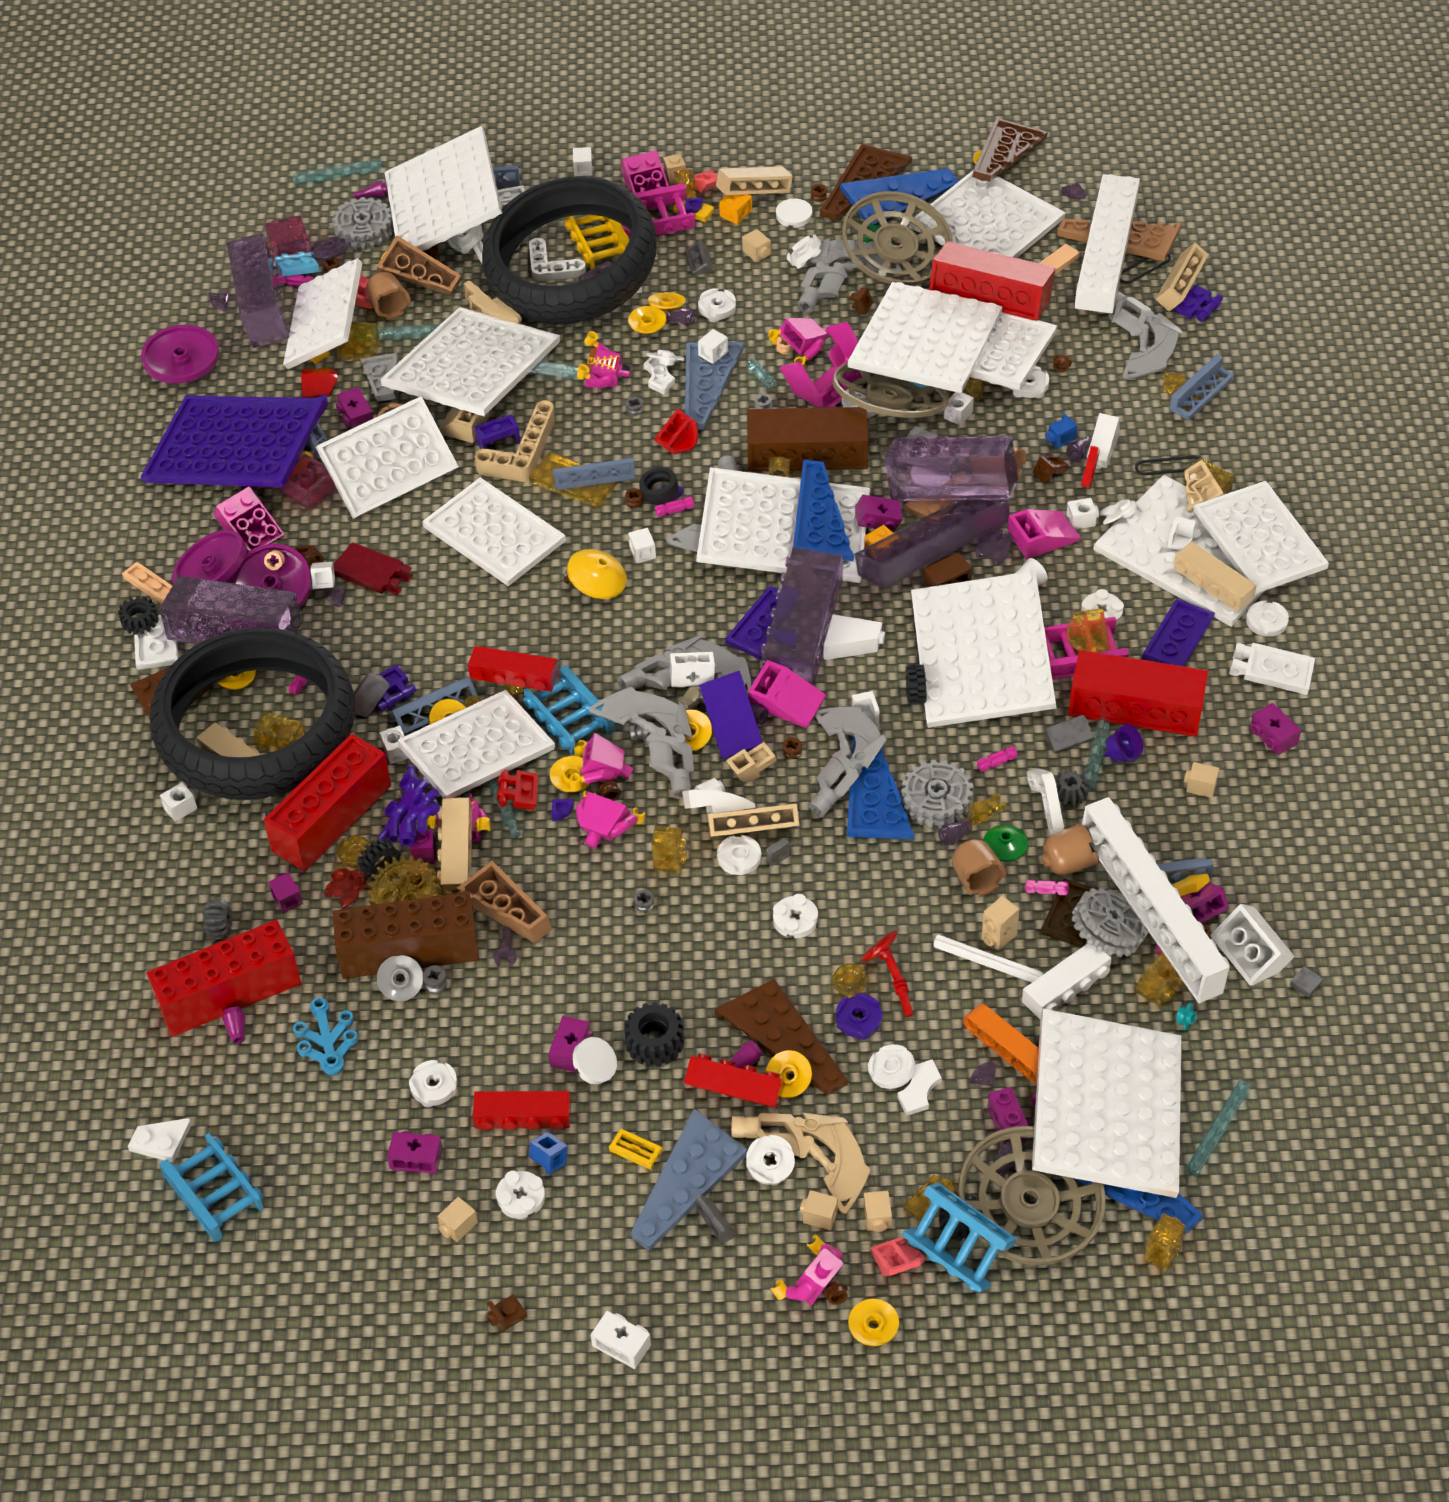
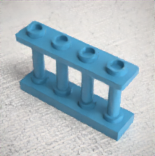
(578, 693)
(200, 1206)
(978, 1225)

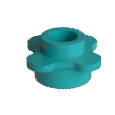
(1186, 1016)

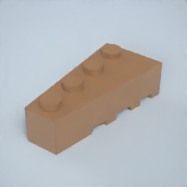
(418, 267)
(506, 903)

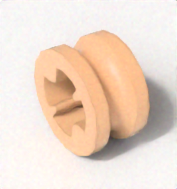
(781, 348)
(268, 563)

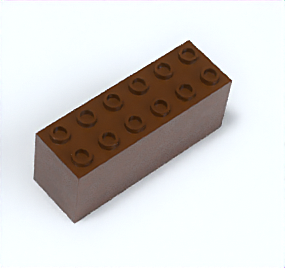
(815, 434)
(426, 929)

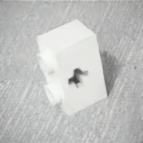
(691, 668)
(621, 1339)

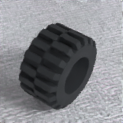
(649, 1019)

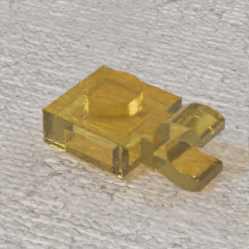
(983, 810)

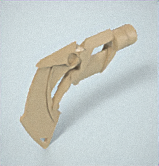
(847, 1173)

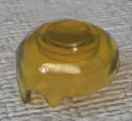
(350, 849)
(849, 979)

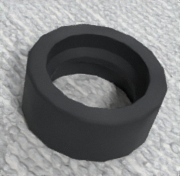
(659, 475)

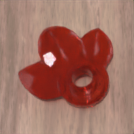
(344, 887)

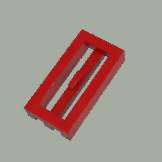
(1090, 467)

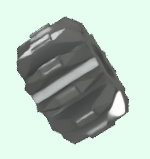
(1071, 787)
(217, 918)

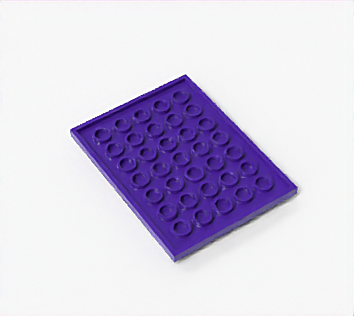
(234, 441)

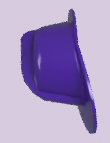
(1124, 744)

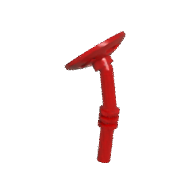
(882, 950)

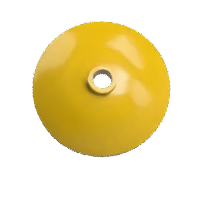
(596, 574)

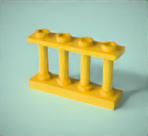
(617, 236)

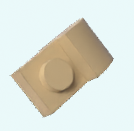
(749, 764)

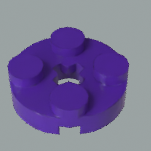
(855, 1027)

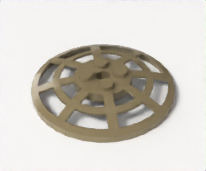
(894, 232)
(888, 395)
(1037, 1185)

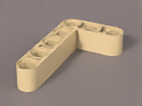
(523, 463)

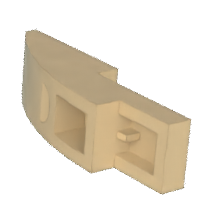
(485, 304)

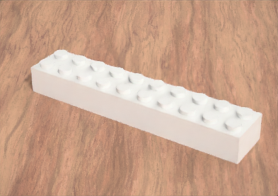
(1107, 244)
(1156, 901)

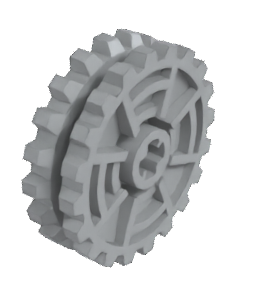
(363, 223)
(937, 793)
(1108, 922)

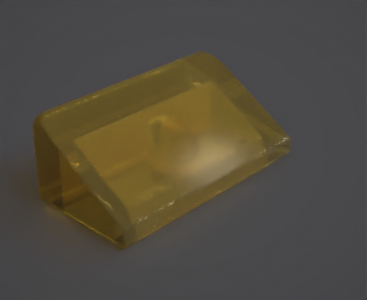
(919, 1203)

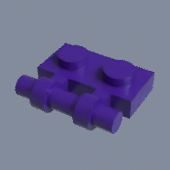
(1194, 303)
(397, 681)

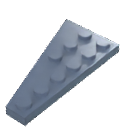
(707, 381)
(694, 1167)

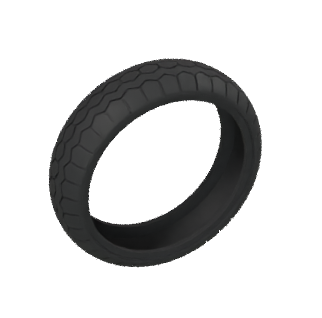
(585, 298)
(236, 653)

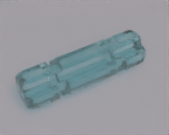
(761, 373)

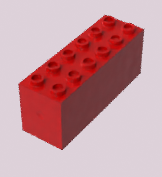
(990, 277)
(1138, 693)
(327, 802)
(223, 977)

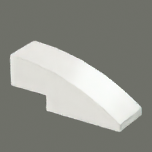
(715, 801)

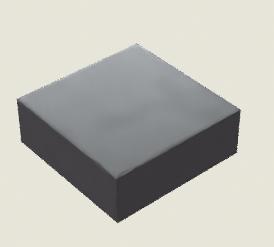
(778, 852)
(1306, 982)

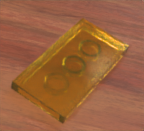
(590, 494)

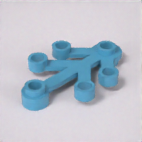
(326, 1038)

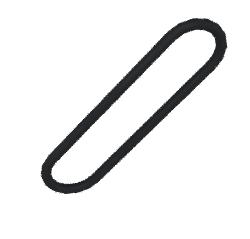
(1145, 273)
(1163, 459)

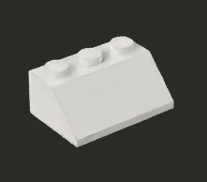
(1251, 945)

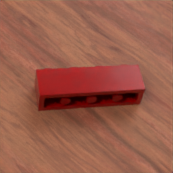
(513, 668)
(734, 1081)
(521, 1109)

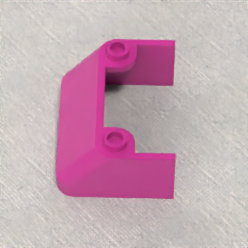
(822, 392)

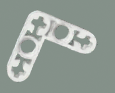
(576, 266)
(1044, 783)

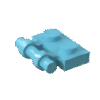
(296, 264)

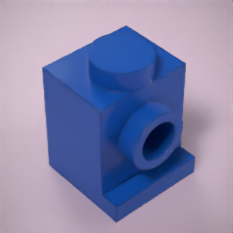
(1061, 432)
(548, 1152)

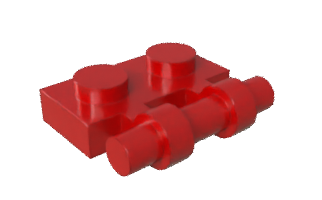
(525, 790)

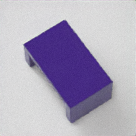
(496, 430)

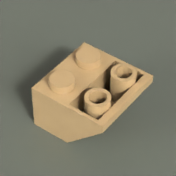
(461, 424)

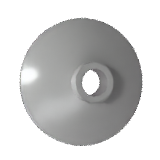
(387, 978)

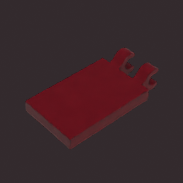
(371, 569)

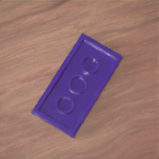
(751, 630)
(1178, 634)
(731, 714)

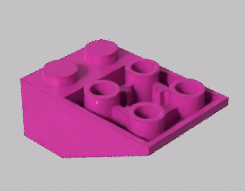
(643, 172)
(248, 518)
(1041, 531)
(786, 694)

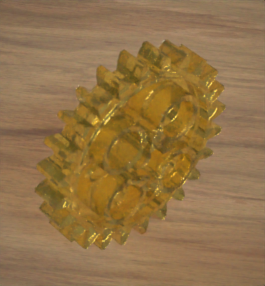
(384, 887)

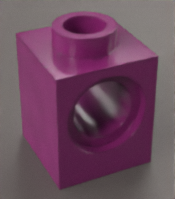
(424, 847)
(285, 892)

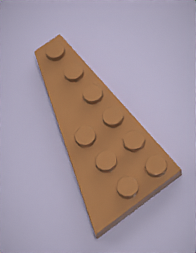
(1144, 239)

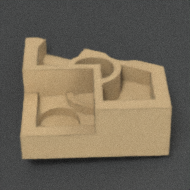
(1200, 485)

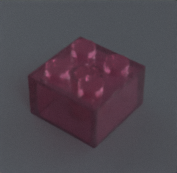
(287, 236)
(308, 483)

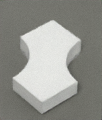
(660, 378)
(914, 1096)

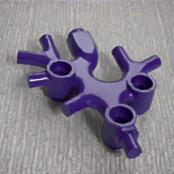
(412, 806)

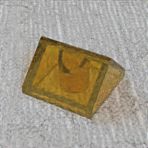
(362, 342)

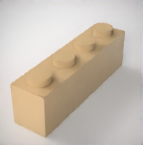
(754, 180)
(1182, 277)
(1214, 576)
(221, 742)
(753, 820)
(456, 842)

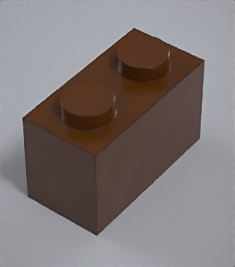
(947, 571)

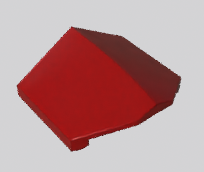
(318, 382)
(679, 433)

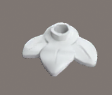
(665, 357)
(1122, 508)

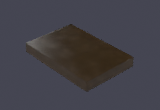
(1059, 919)

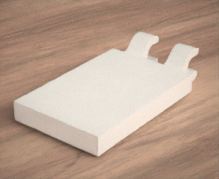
(1273, 667)

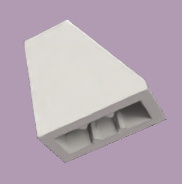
(1105, 437)
(852, 637)

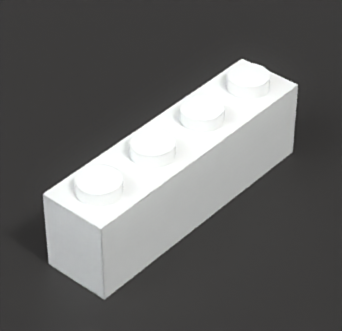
(1066, 980)

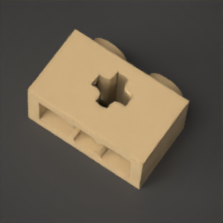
(1000, 923)

